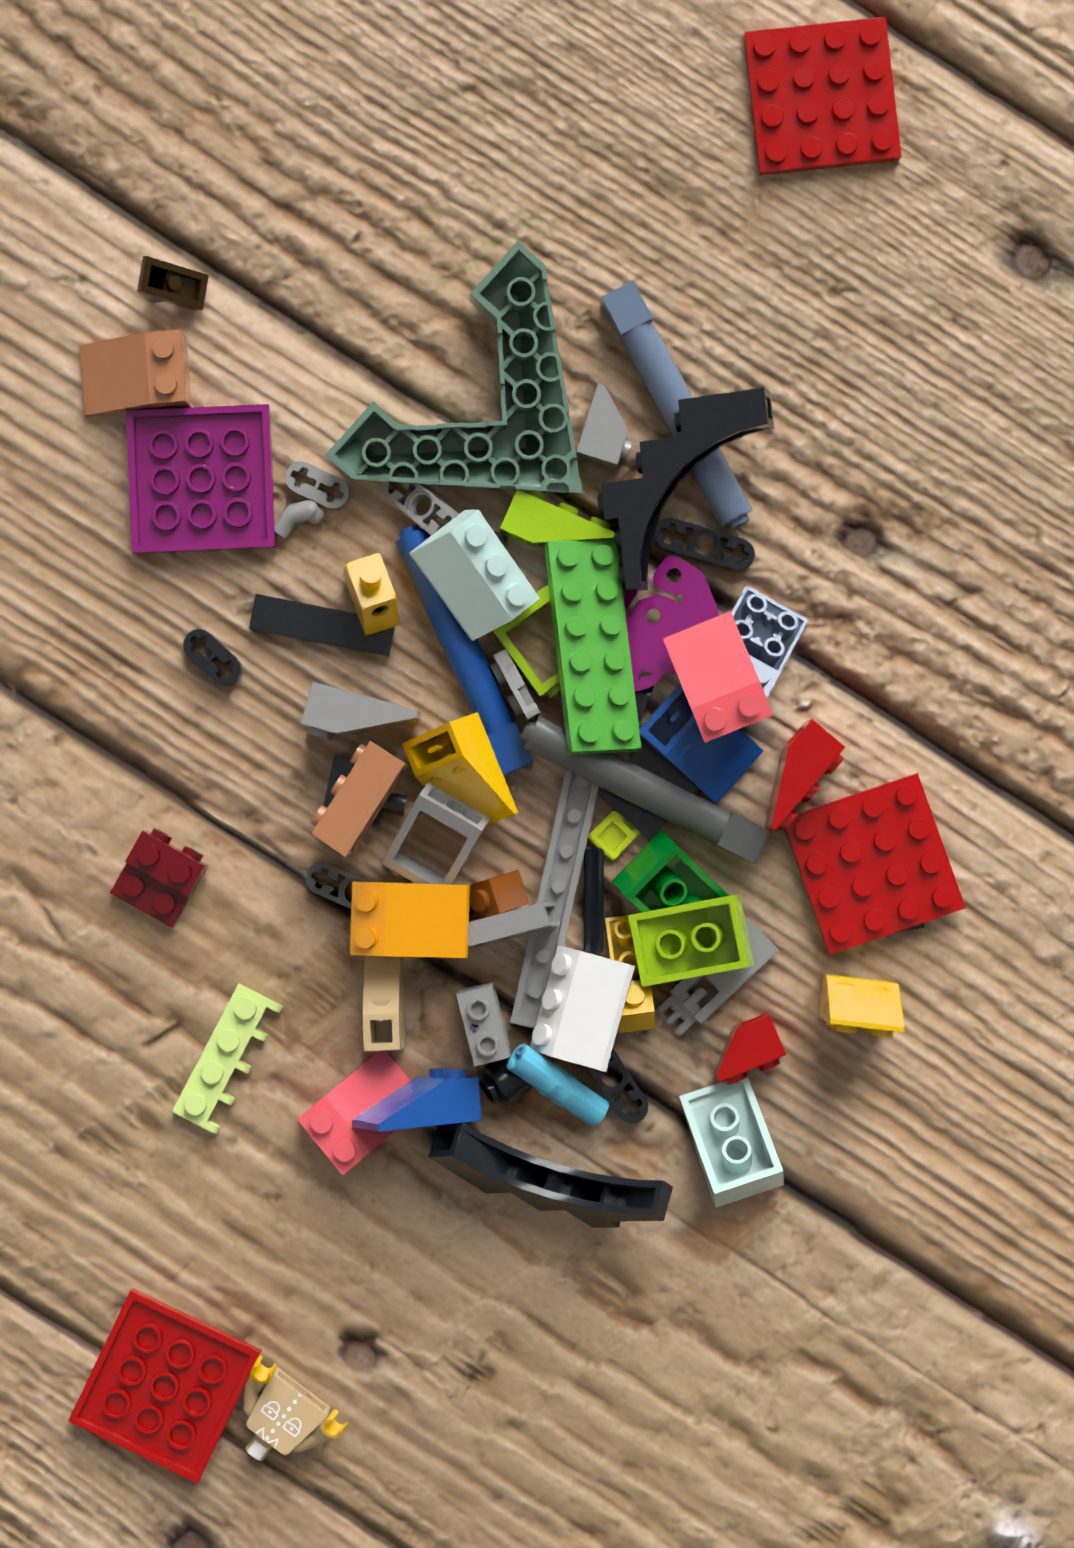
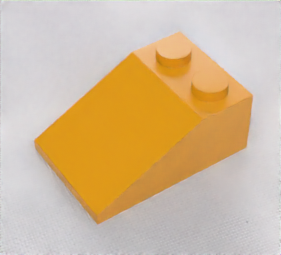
(409, 919)

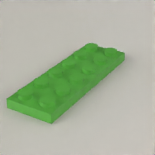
(592, 647)

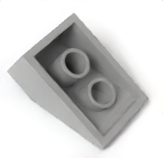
(348, 713)

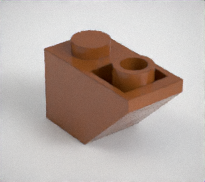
(496, 895)

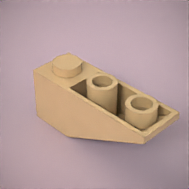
(383, 1004)

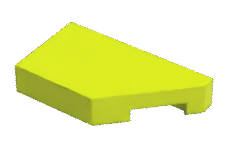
(613, 835)

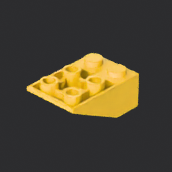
(462, 764)
(861, 1003)

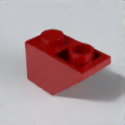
(750, 1046)

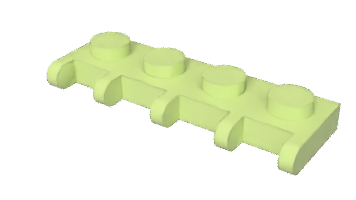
(223, 1056)

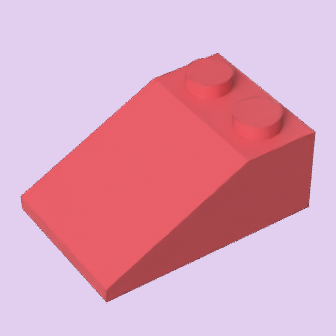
(717, 677)
(331, 1116)

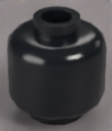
(501, 1084)

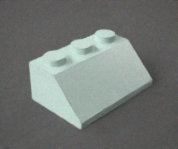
(474, 574)

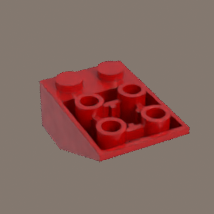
(800, 766)

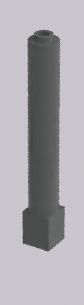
(649, 792)

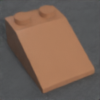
(135, 373)

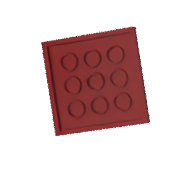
(822, 96)
(873, 864)
(164, 1385)

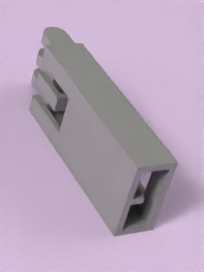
(512, 924)
(725, 985)

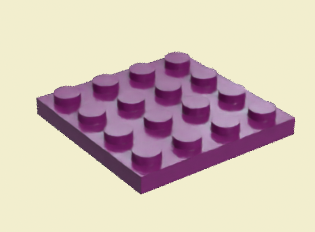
(201, 479)

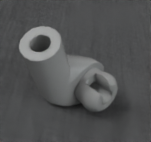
(295, 513)

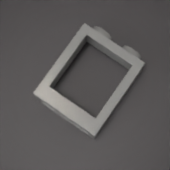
(447, 811)
(481, 1007)

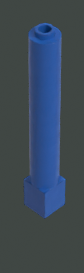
(467, 663)

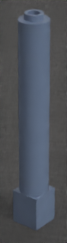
(663, 380)

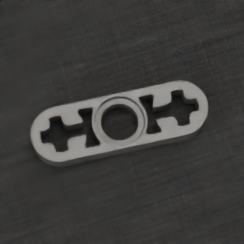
(408, 504)

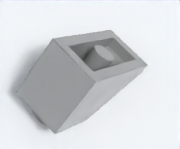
(604, 432)

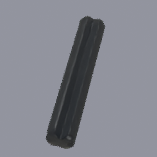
(594, 900)

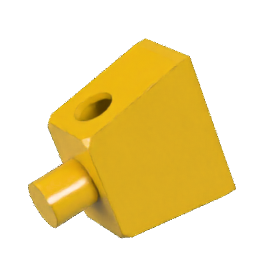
(371, 589)

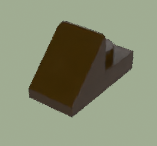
(172, 284)

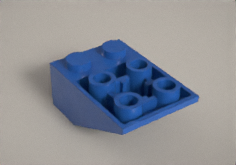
(708, 765)

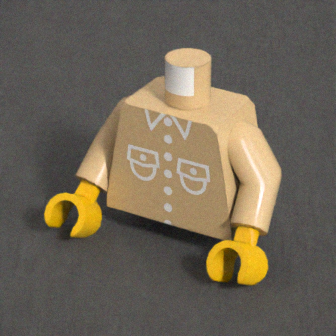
(285, 1414)

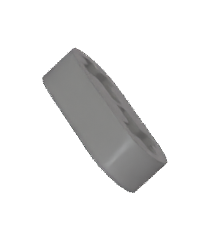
(314, 493)

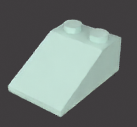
(732, 1141)

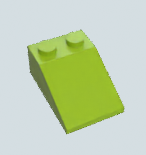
(691, 940)

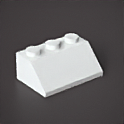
(581, 1008)

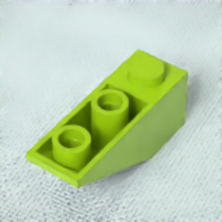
(537, 521)

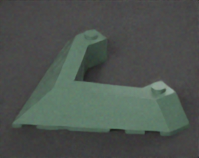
(532, 441)

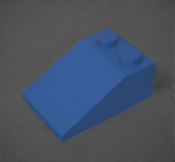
(425, 1101)

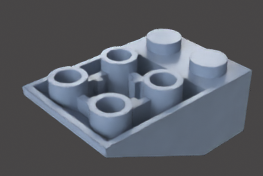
(767, 633)

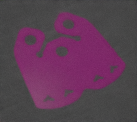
(646, 639)

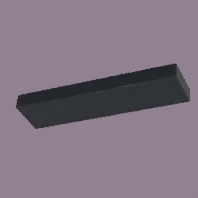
(317, 625)

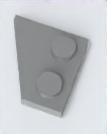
(506, 672)

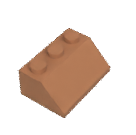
(358, 798)

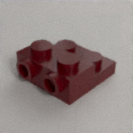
(159, 876)

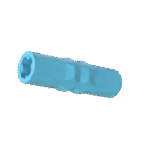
(557, 1085)

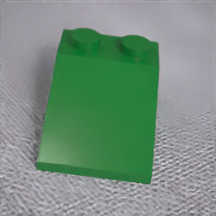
(665, 877)

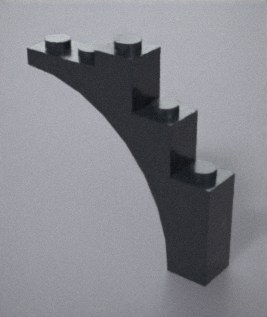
(638, 503)
(545, 1185)

